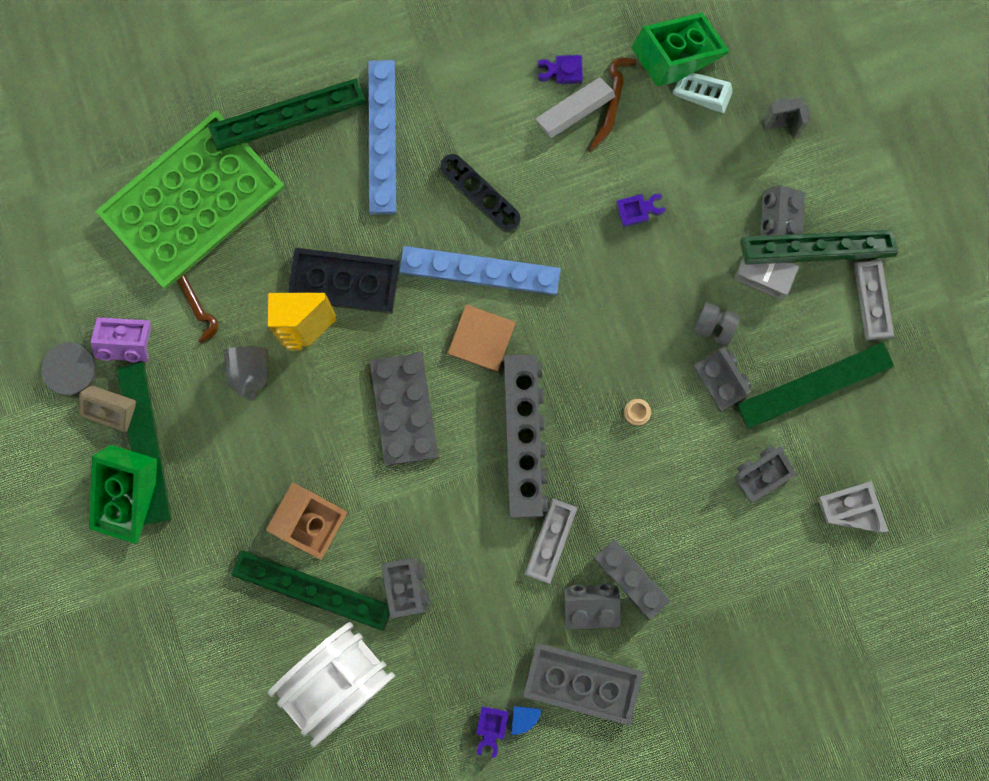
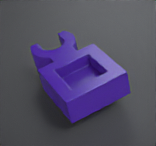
(566, 69)
(636, 210)
(492, 726)

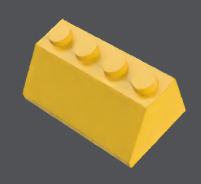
(299, 318)

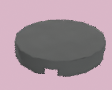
(69, 369)

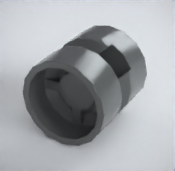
(707, 320)

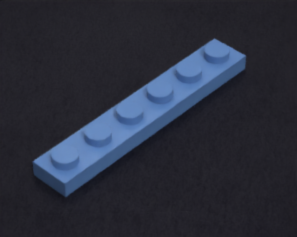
(382, 137)
(480, 270)

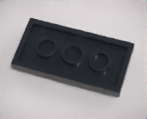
(346, 279)

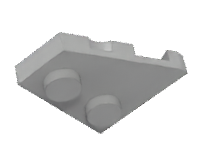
(854, 508)

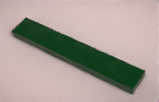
(286, 114)
(818, 247)
(815, 385)
(144, 436)
(311, 590)

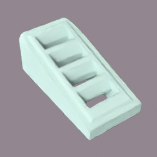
(710, 101)

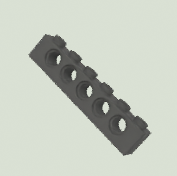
(514, 368)

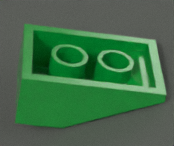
(678, 47)
(121, 492)

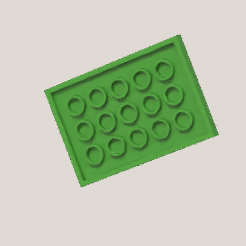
(189, 202)

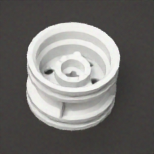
(330, 684)

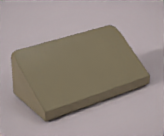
(106, 408)

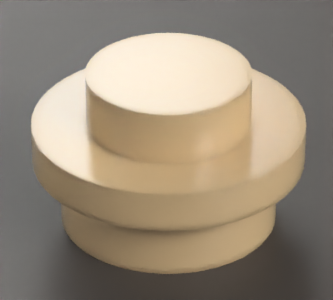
(637, 412)

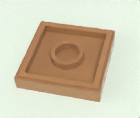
(481, 338)

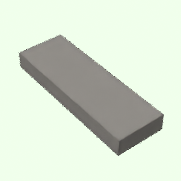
(575, 107)
(873, 300)
(551, 541)

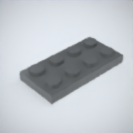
(403, 409)
(583, 684)

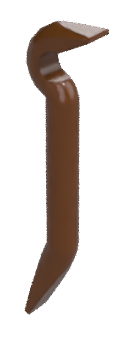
(613, 103)
(197, 309)

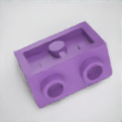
(121, 339)

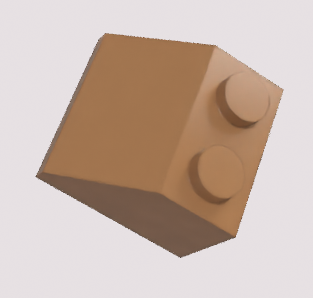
(306, 521)

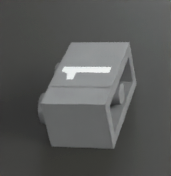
(771, 278)

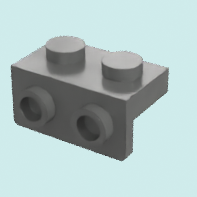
(787, 112)
(782, 211)
(765, 474)
(592, 606)

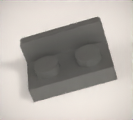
(723, 379)
(405, 587)

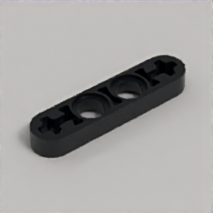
(483, 190)

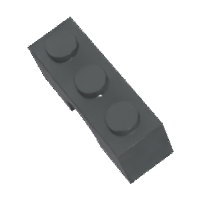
(631, 579)

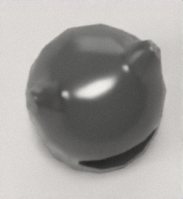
(246, 370)

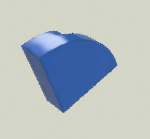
(524, 719)

